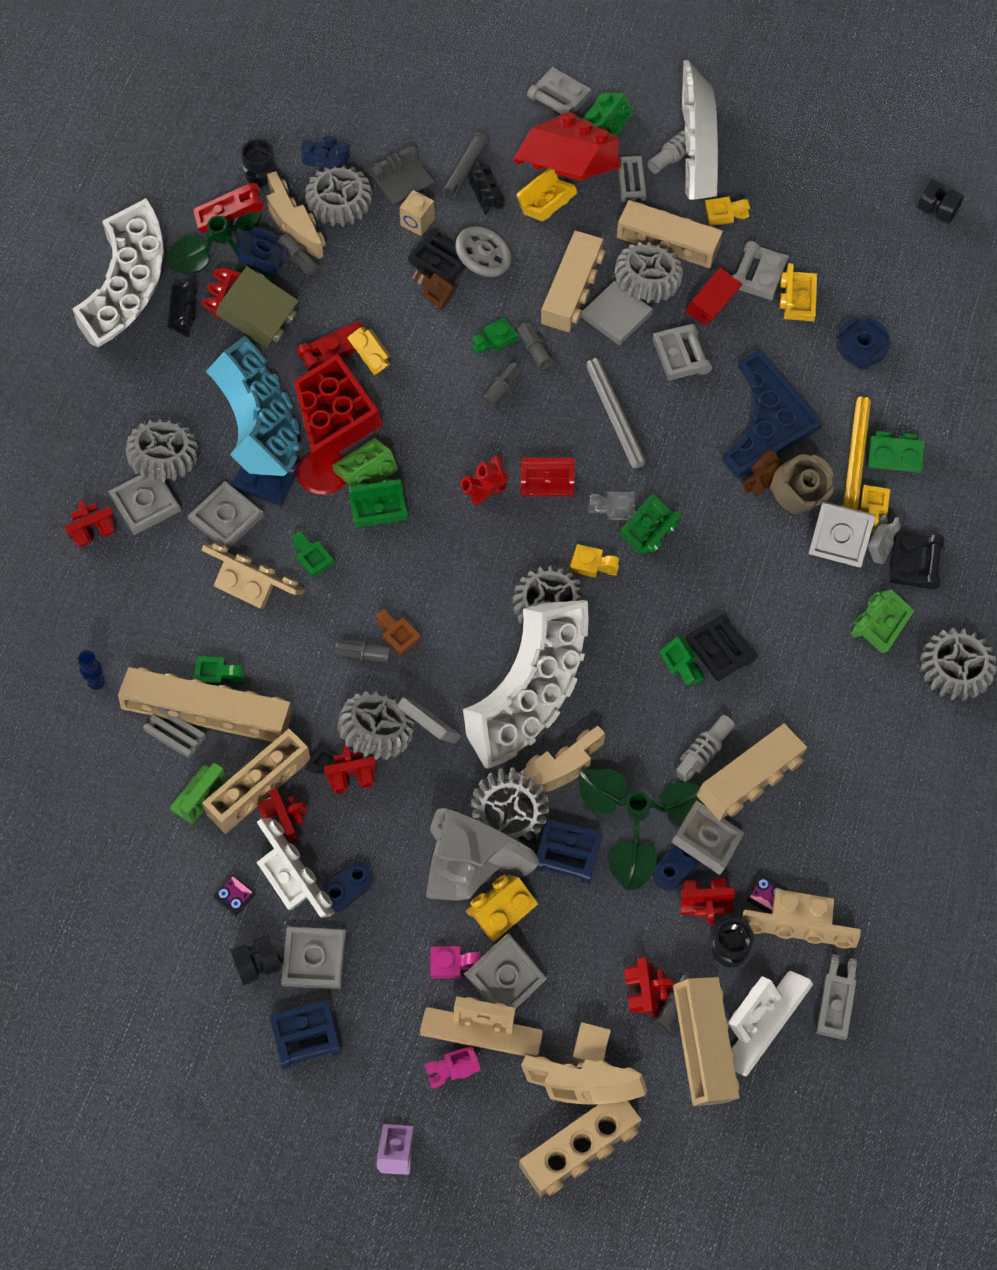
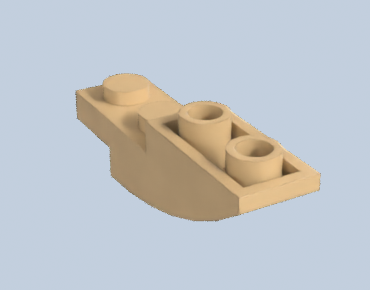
(292, 218)
(567, 763)
(591, 1084)

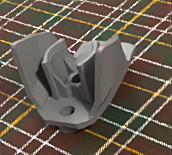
(470, 854)

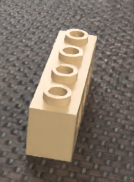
(252, 783)
(549, 1181)

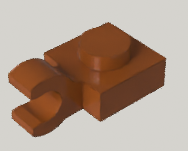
(398, 634)

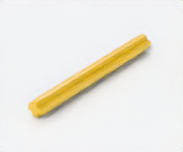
(857, 453)

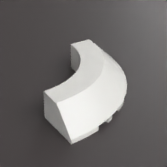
(700, 134)
(130, 277)
(535, 684)

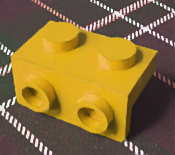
(545, 195)
(799, 295)
(501, 906)

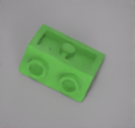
(367, 464)
(883, 620)
(190, 802)

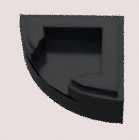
(321, 758)

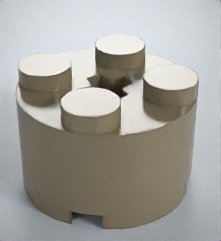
(802, 483)

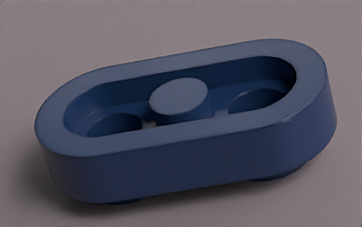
(679, 864)
(348, 886)

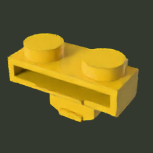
(370, 350)

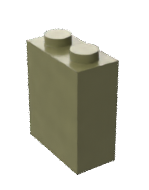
(257, 308)

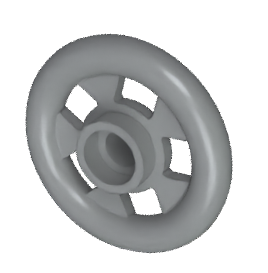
(483, 251)

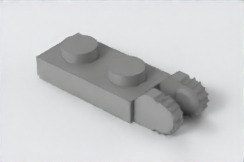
(837, 1000)

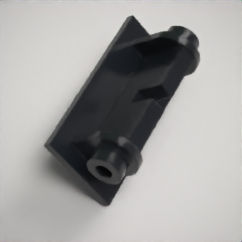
(484, 187)
(181, 308)

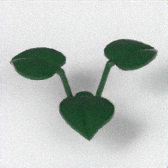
(190, 255)
(605, 789)

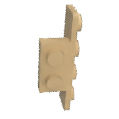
(246, 580)
(802, 918)
(482, 1026)

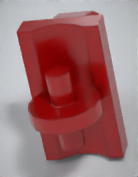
(488, 479)
(79, 528)
(347, 766)
(274, 806)
(707, 902)
(651, 986)

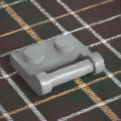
(562, 88)
(768, 271)
(675, 356)

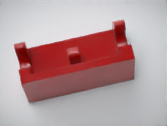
(713, 296)
(547, 476)

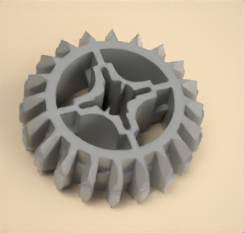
(338, 195)
(648, 272)
(161, 456)
(548, 586)
(952, 677)
(358, 726)
(500, 800)

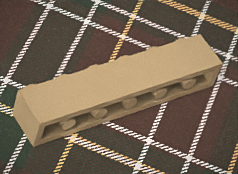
(205, 704)

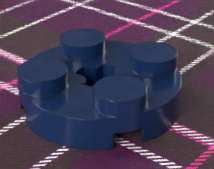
(326, 151)
(269, 259)
(859, 354)

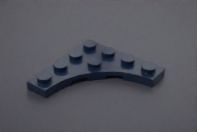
(778, 416)

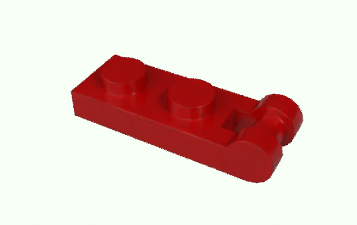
(229, 206)
(328, 346)

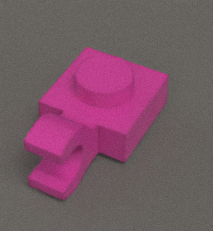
(448, 962)
(455, 1064)

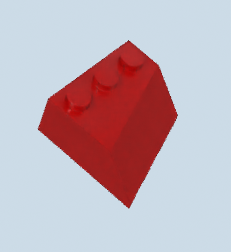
(570, 147)
(334, 407)

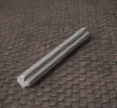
(616, 413)

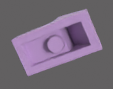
(395, 1149)

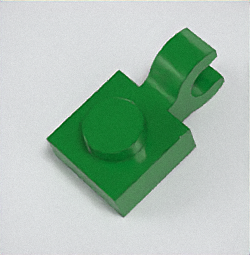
(496, 335)
(311, 557)
(679, 660)
(214, 671)

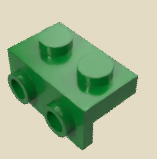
(610, 112)
(896, 453)
(378, 503)
(649, 525)

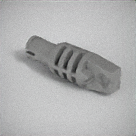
(670, 153)
(704, 749)

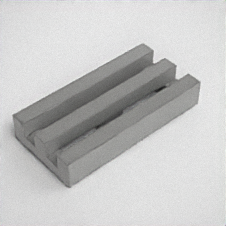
(632, 194)
(149, 728)

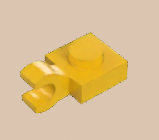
(722, 210)
(875, 501)
(590, 560)

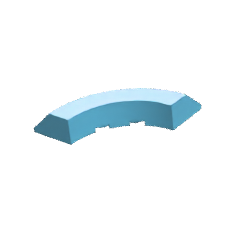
(262, 410)

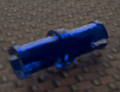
(91, 669)

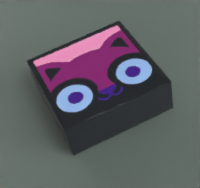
(763, 893)
(234, 895)

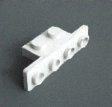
(288, 875)
(763, 1016)

